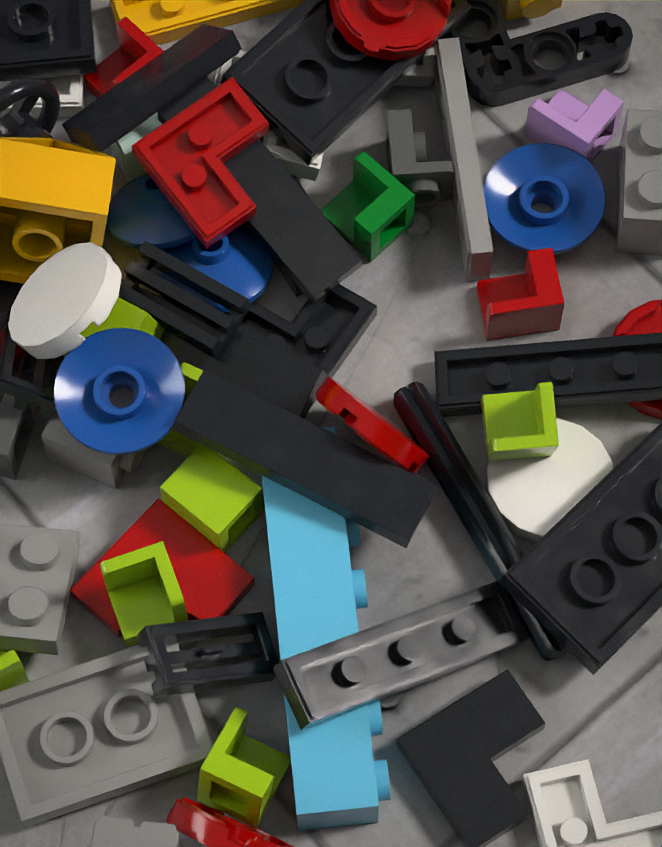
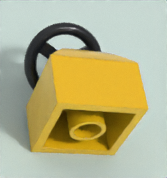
(48, 186)

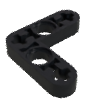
(515, 55)

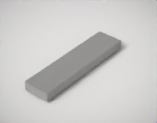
(462, 151)

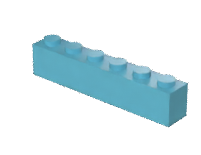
(314, 605)

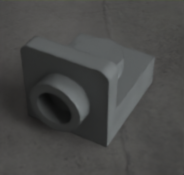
(409, 164)

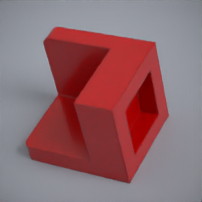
(133, 53)
(524, 301)

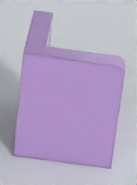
(574, 124)

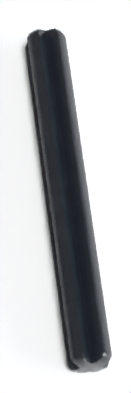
(469, 499)

